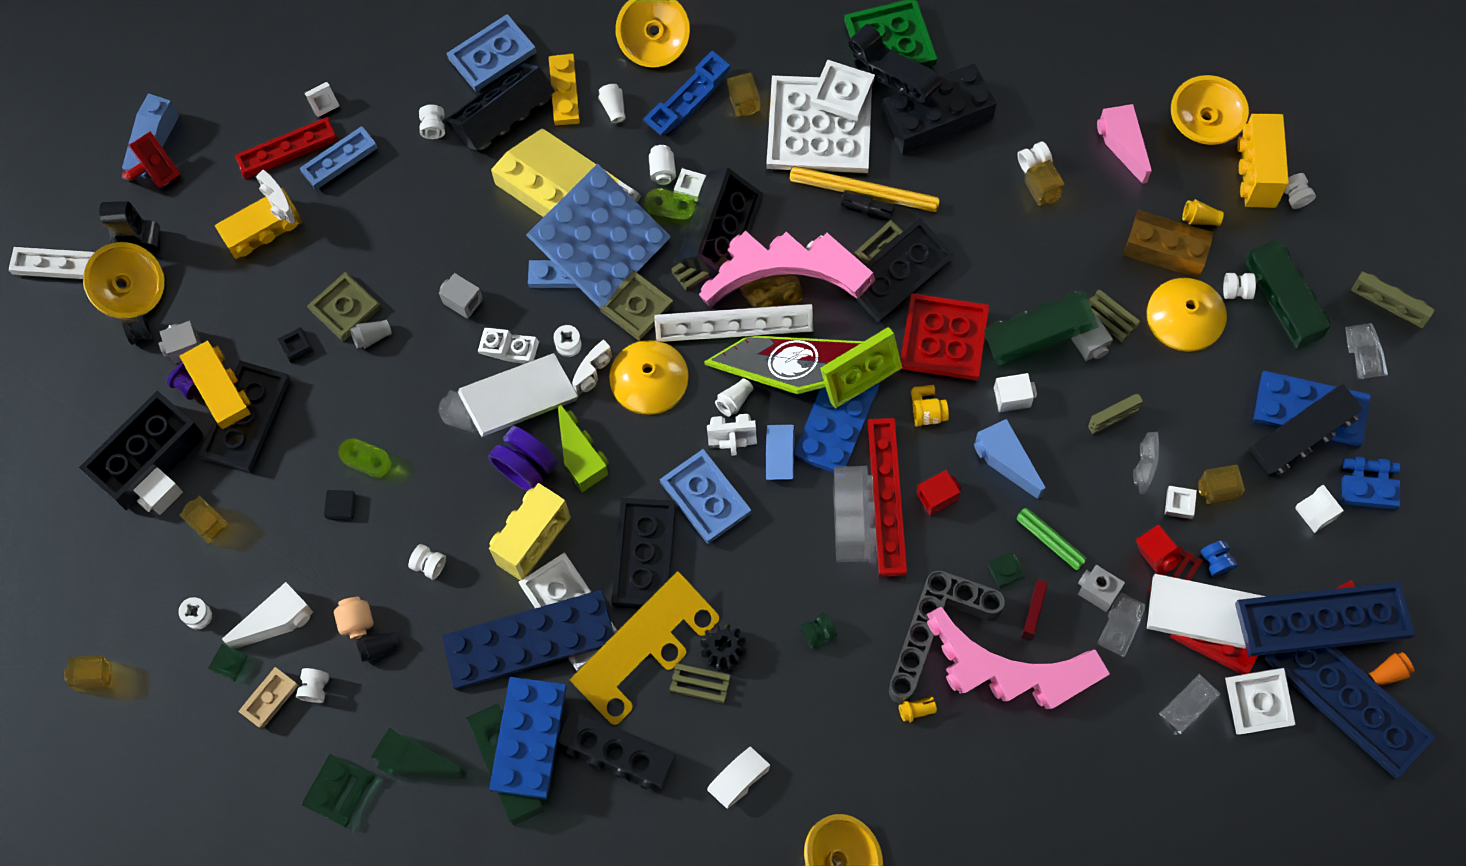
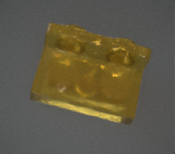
(773, 291)

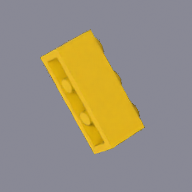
(254, 227)
(216, 384)

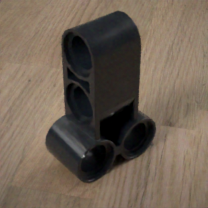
(128, 226)

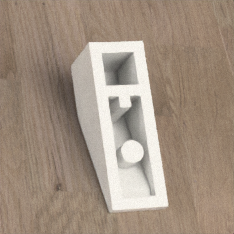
(274, 617)

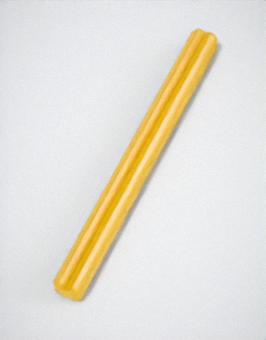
(864, 188)

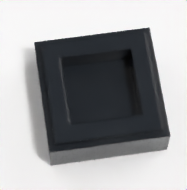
(295, 345)
(339, 504)

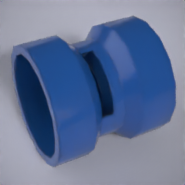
(1219, 558)

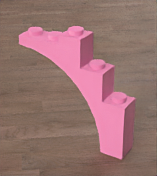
(752, 261)
(1010, 678)

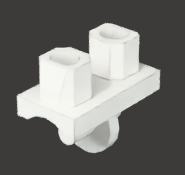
(731, 435)

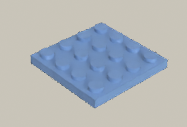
(598, 235)

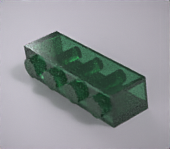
(1288, 293)
(1041, 327)

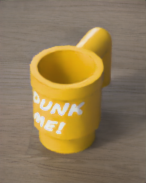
(929, 410)

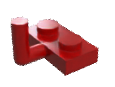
(152, 160)

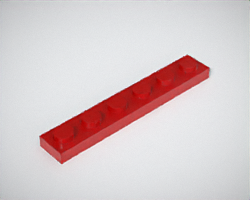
(887, 497)

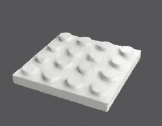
(812, 136)

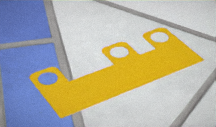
(641, 635)

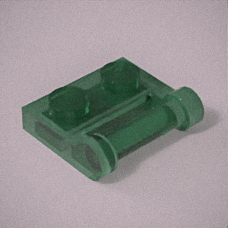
(329, 787)

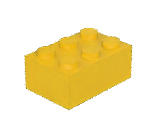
(1263, 160)

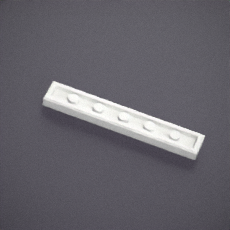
(734, 323)

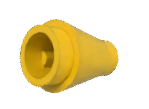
(1201, 214)

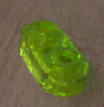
(670, 205)
(366, 457)

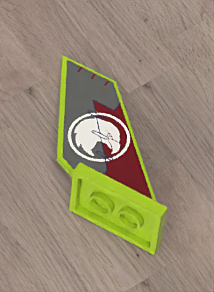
(812, 364)

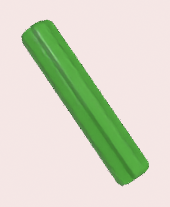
(1051, 538)

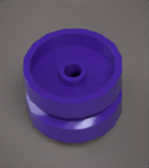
(522, 459)

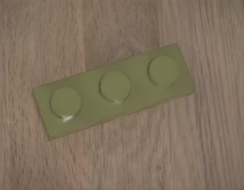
(1392, 299)

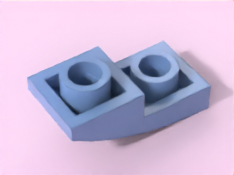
(780, 452)

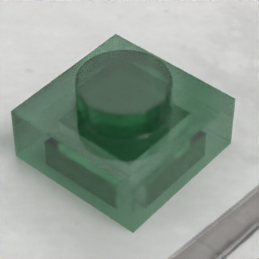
(1006, 570)
(228, 662)

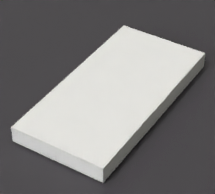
(517, 394)
(555, 583)
(1196, 610)

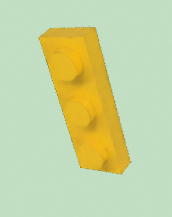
(565, 95)

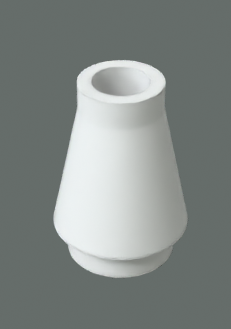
(612, 100)
(733, 398)

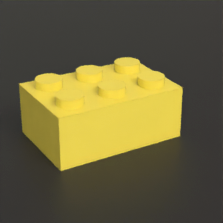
(529, 531)

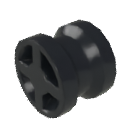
(137, 329)

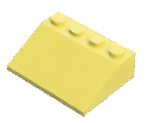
(541, 171)

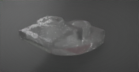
(1367, 349)
(1147, 467)
(1122, 625)
(1190, 703)

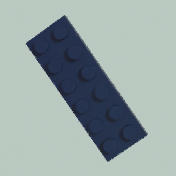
(1324, 619)
(528, 639)
(1356, 706)

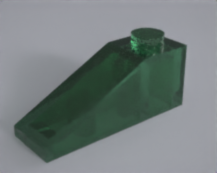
(408, 758)

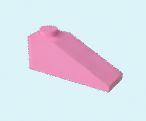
(1125, 139)

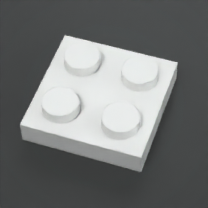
(842, 90)
(1260, 701)

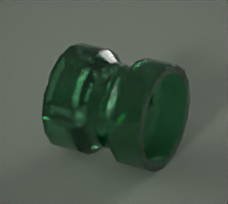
(818, 630)

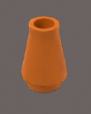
(1392, 670)

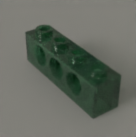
(483, 726)

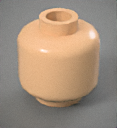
(353, 617)

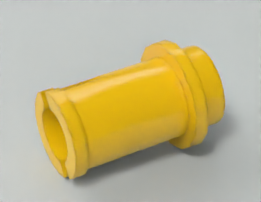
(917, 708)

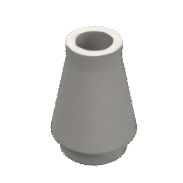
(369, 333)

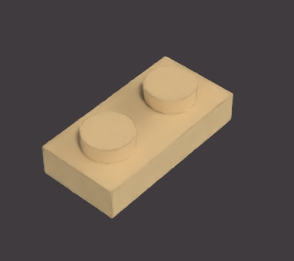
(268, 698)

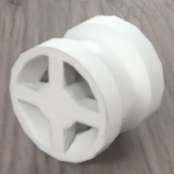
(564, 346)
(199, 618)

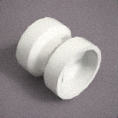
(432, 121)
(1034, 156)
(1298, 191)
(1239, 286)
(427, 561)
(312, 685)

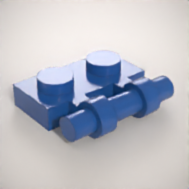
(1368, 491)

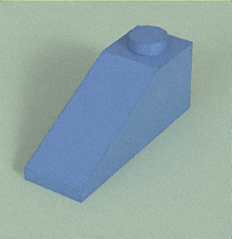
(155, 116)
(1006, 455)

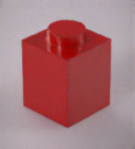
(939, 492)
(1159, 550)

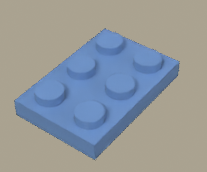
(491, 52)
(705, 496)

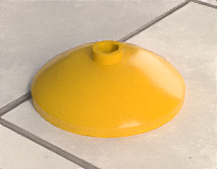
(635, 37)
(1209, 98)
(128, 264)
(1184, 327)
(651, 391)
(844, 841)

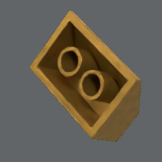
(1168, 244)

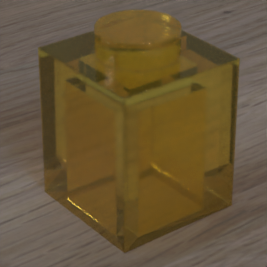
(743, 94)
(1044, 183)
(1221, 484)
(203, 519)
(88, 673)

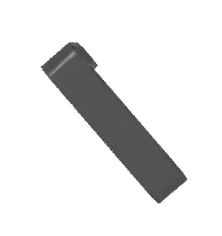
(936, 599)

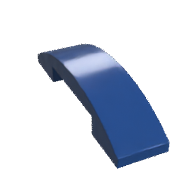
(690, 96)

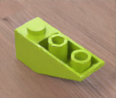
(579, 456)

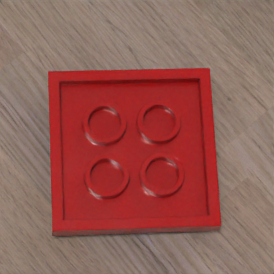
(944, 336)

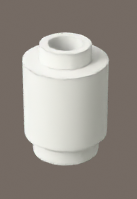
(662, 164)

